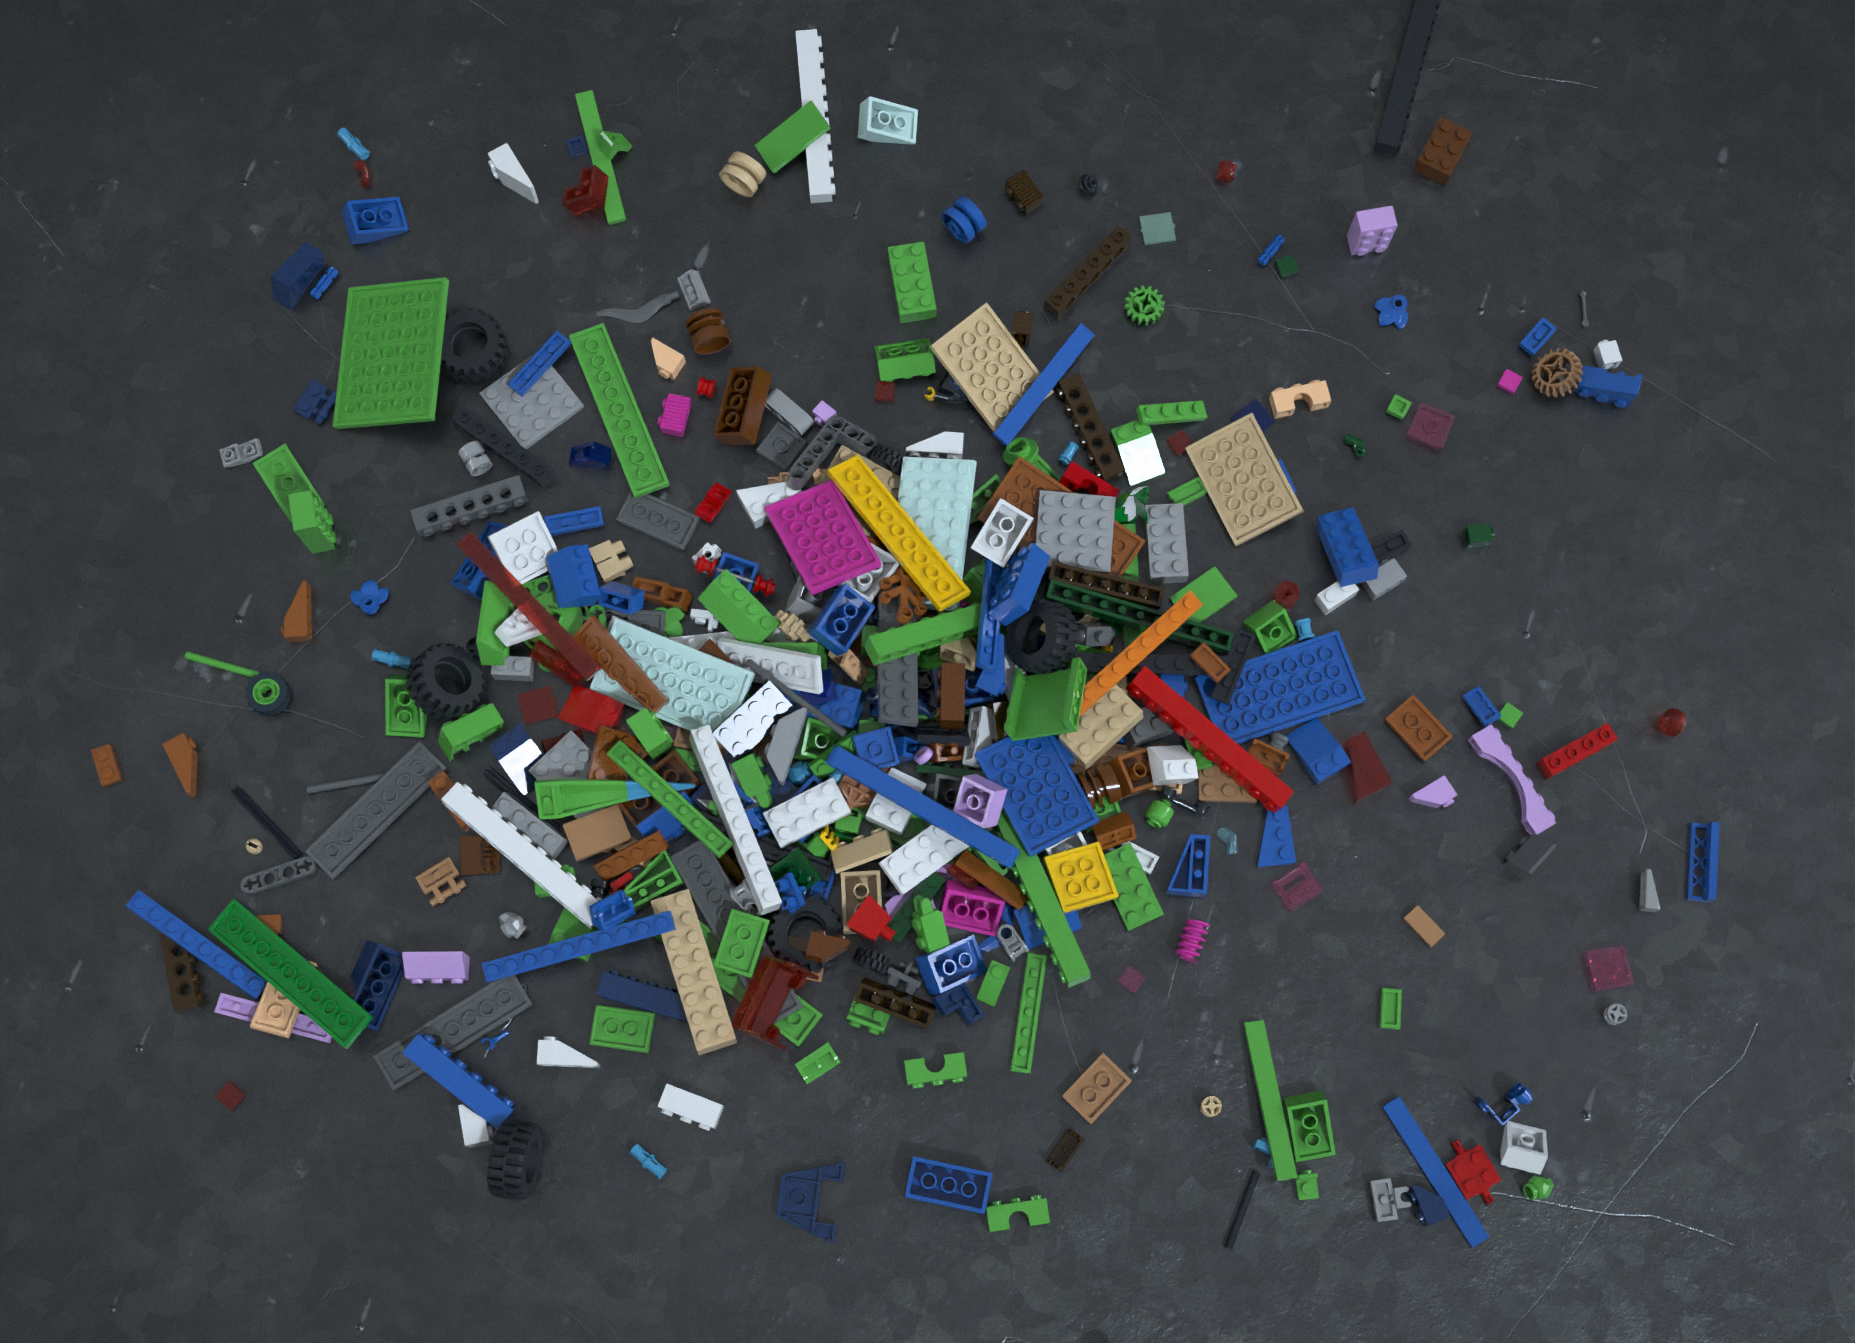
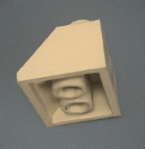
(862, 850)

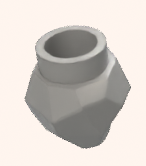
(511, 924)

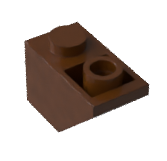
(825, 947)

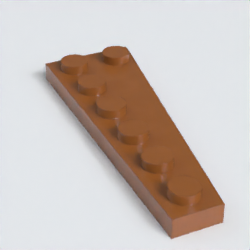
(618, 664)

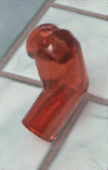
(365, 174)

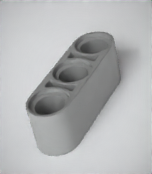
(788, 412)

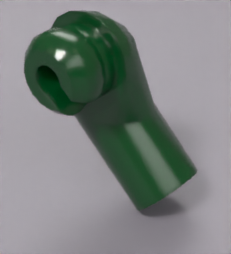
(1357, 444)

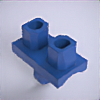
(791, 893)

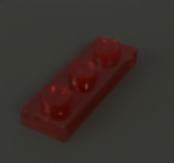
(556, 663)

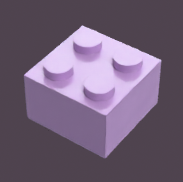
(980, 800)

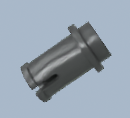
(616, 613)

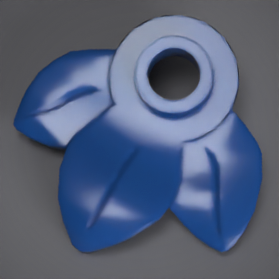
(1392, 313)
(369, 594)

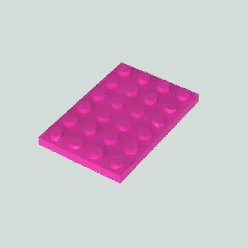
(822, 537)

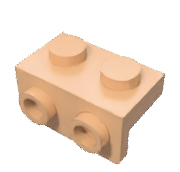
(850, 665)

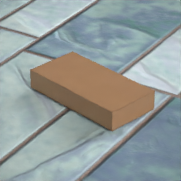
(1424, 926)

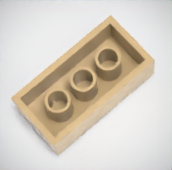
(1102, 727)

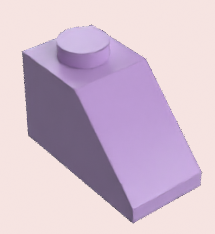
(1435, 794)

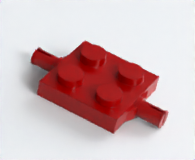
(1473, 1172)

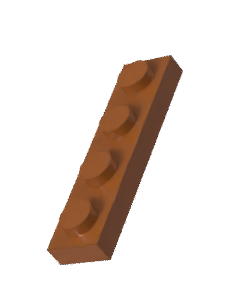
(631, 856)

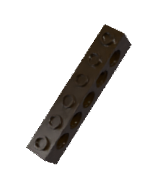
(1087, 272)
(1075, 385)
(1113, 586)

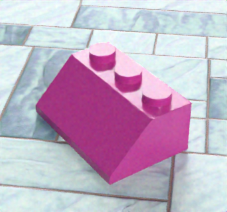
(971, 910)

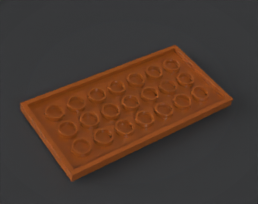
(1022, 490)

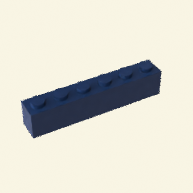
(641, 995)

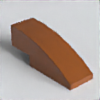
(663, 594)

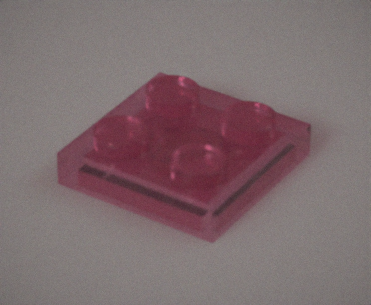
(1430, 426)
(1609, 968)

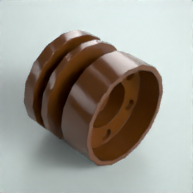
(708, 331)
(1100, 786)

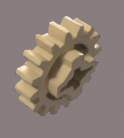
(792, 626)

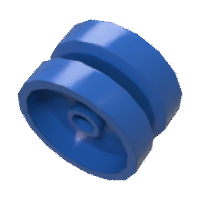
(963, 219)

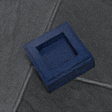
(576, 146)

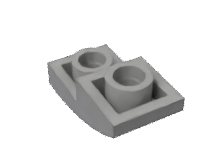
(241, 454)

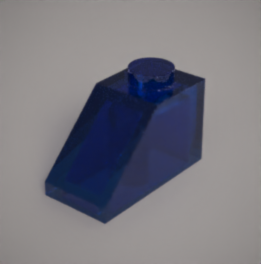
(590, 455)

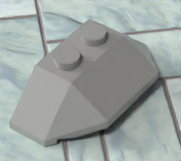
(784, 743)

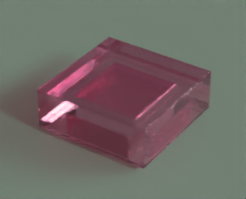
(1132, 980)

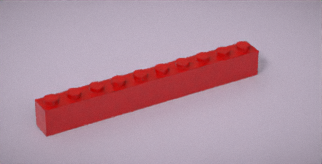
(1209, 740)

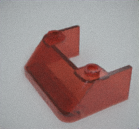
(766, 998)

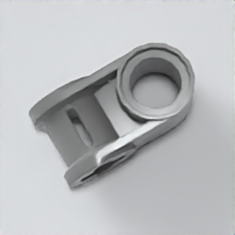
(744, 898)
(1011, 943)

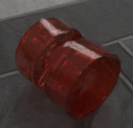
(1286, 594)

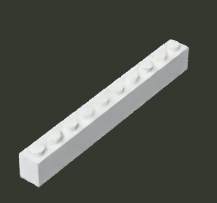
(812, 89)
(735, 820)
(520, 851)

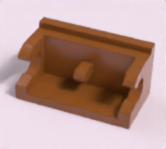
(1269, 756)
(1114, 830)

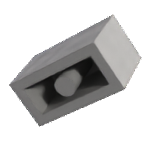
(1389, 576)
(514, 669)

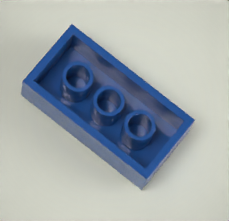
(1347, 547)
(1018, 584)
(843, 711)
(948, 1185)

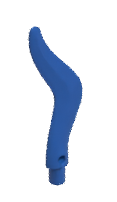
(1006, 918)

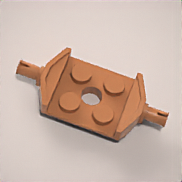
(856, 794)

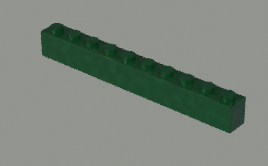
(1134, 615)

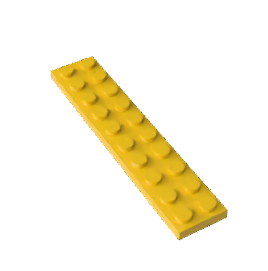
(898, 533)

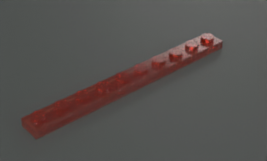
(529, 606)

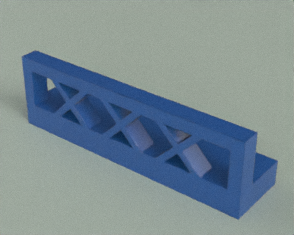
(1710, 862)

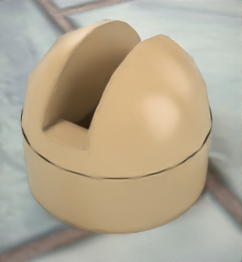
(252, 850)

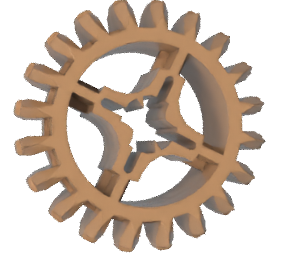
(1554, 366)

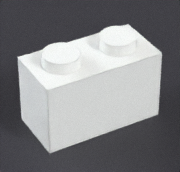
(1334, 597)

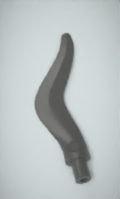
(642, 314)

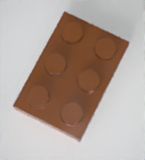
(1418, 728)
(601, 765)

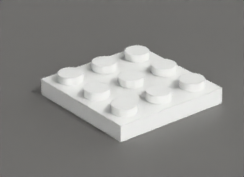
(524, 547)

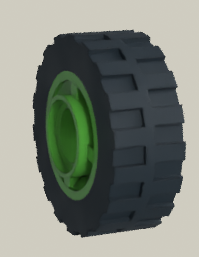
(260, 686)

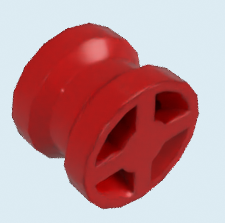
(706, 387)

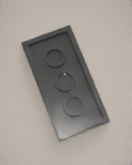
(658, 520)

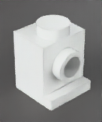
(713, 549)

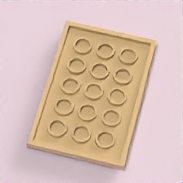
(986, 364)
(1244, 479)

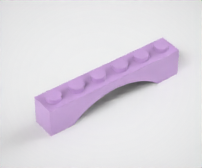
(1490, 746)

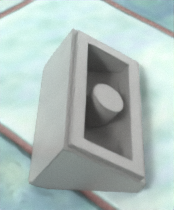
(693, 289)

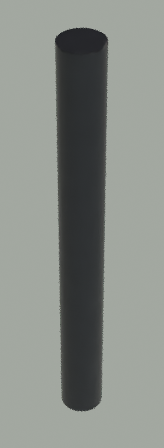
(1242, 1210)

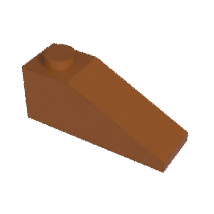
(298, 619)
(184, 760)

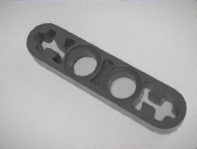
(279, 879)

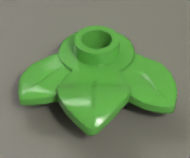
(673, 616)

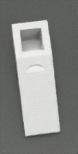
(944, 446)

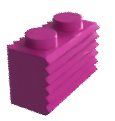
(675, 414)

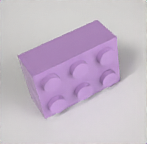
(1372, 230)

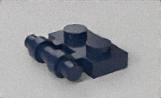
(311, 400)

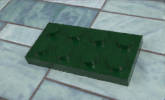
(799, 865)

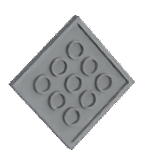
(538, 411)
(1076, 529)

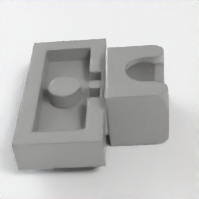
(1387, 1199)

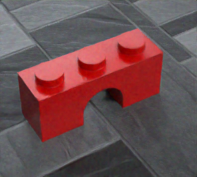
(1079, 478)

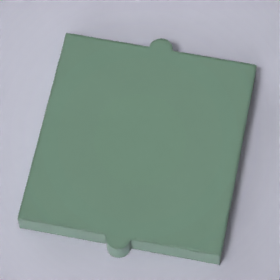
(1157, 228)

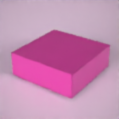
(1509, 381)

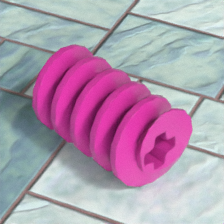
(1191, 940)

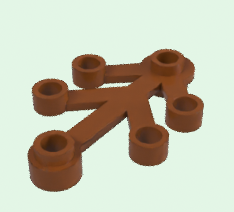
(904, 613)

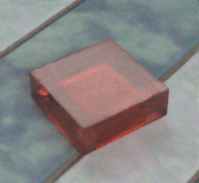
(884, 391)
(1179, 442)
(230, 1096)

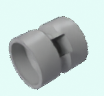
(475, 458)

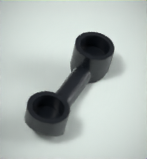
(1198, 808)

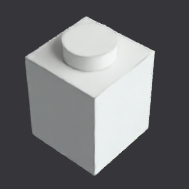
(1607, 354)

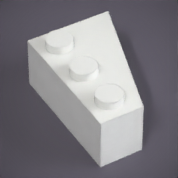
(756, 498)

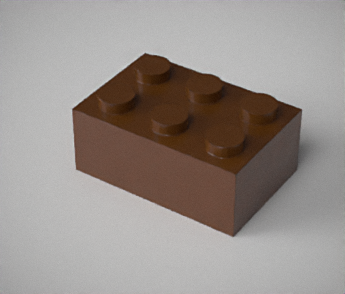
(1443, 150)
(951, 695)

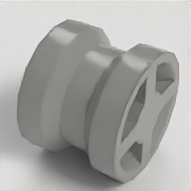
(1619, 1013)

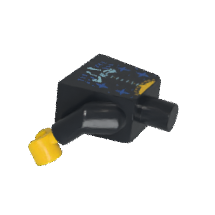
(947, 391)

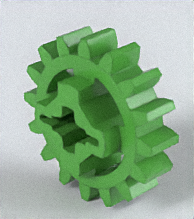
(1154, 308)

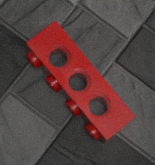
(1577, 751)

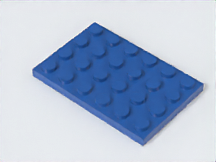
(1042, 792)

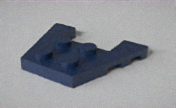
(800, 1199)

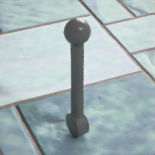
(1585, 322)

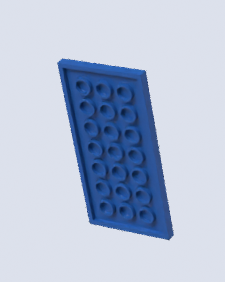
(1285, 689)

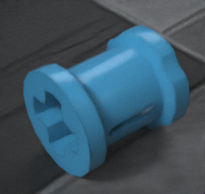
(1304, 629)

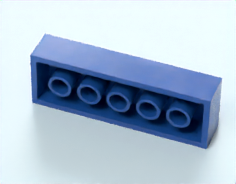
(458, 1080)

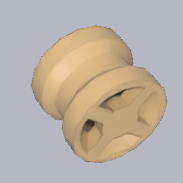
(1214, 1106)

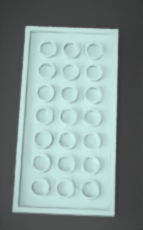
(939, 501)
(698, 685)

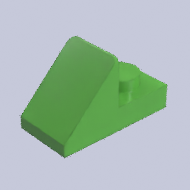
(611, 143)

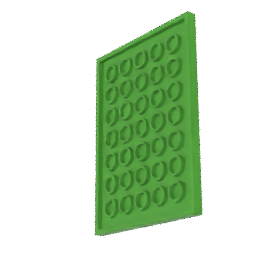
(391, 353)

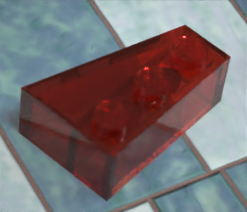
(1366, 768)

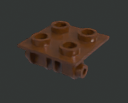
(478, 856)

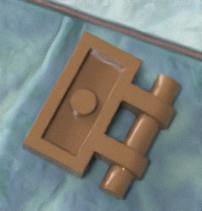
(438, 876)

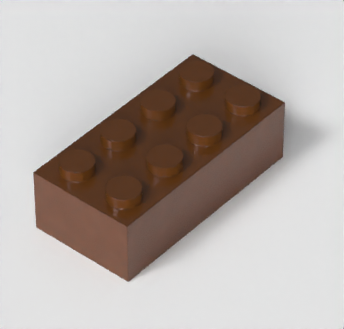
(742, 405)
(672, 769)

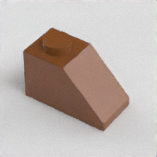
(946, 753)

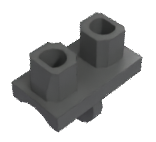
(897, 973)

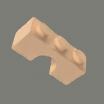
(1314, 393)

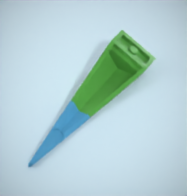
(574, 795)

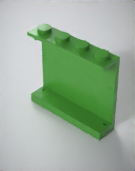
(1046, 702)

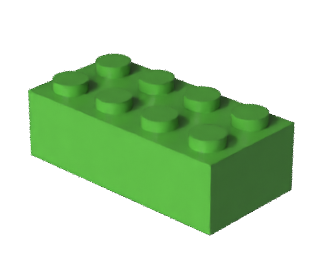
(912, 282)
(312, 521)

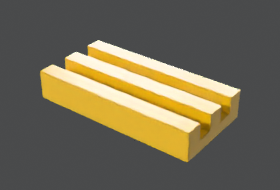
(830, 838)

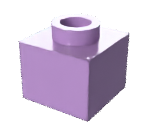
(822, 413)

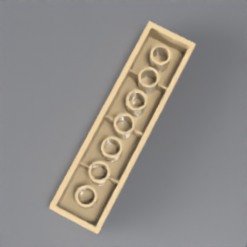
(695, 975)

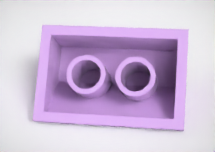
(436, 967)

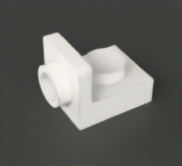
(703, 616)

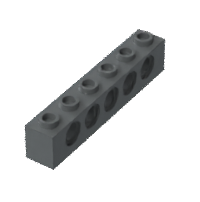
(477, 497)

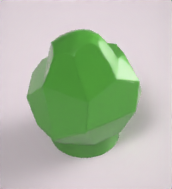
(1538, 1188)

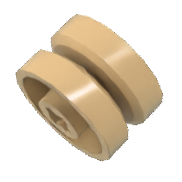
(742, 174)

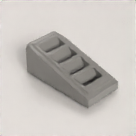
(1648, 894)

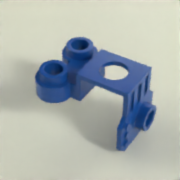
(1516, 1095)

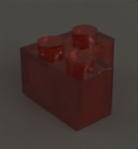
(589, 193)

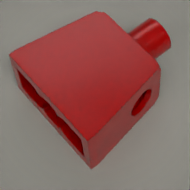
(871, 921)

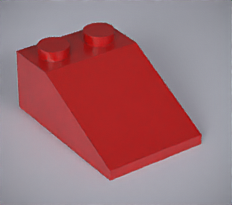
(591, 709)

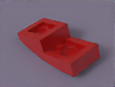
(713, 502)

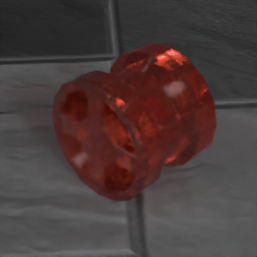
(1226, 171)

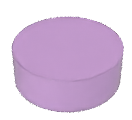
(923, 755)

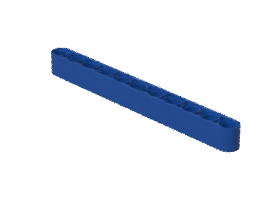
(922, 806)

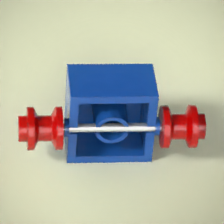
(742, 569)

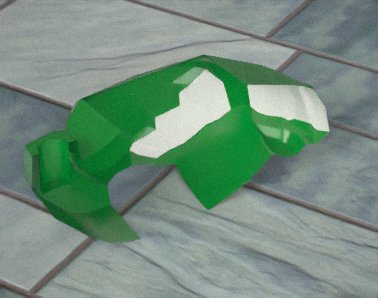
(1131, 505)

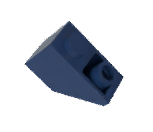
(1429, 1205)

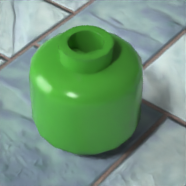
(1159, 813)

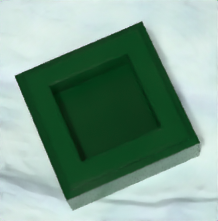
(1286, 266)

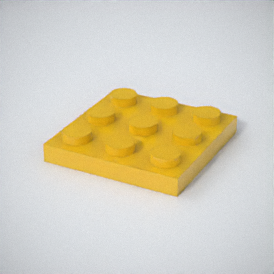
(1080, 877)

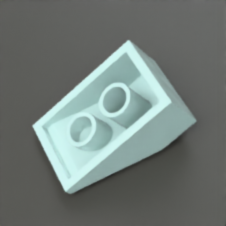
(887, 122)

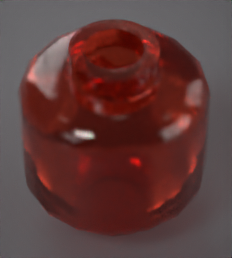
(1672, 722)

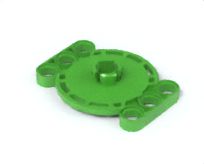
(569, 618)

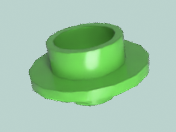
(1022, 447)
(930, 659)

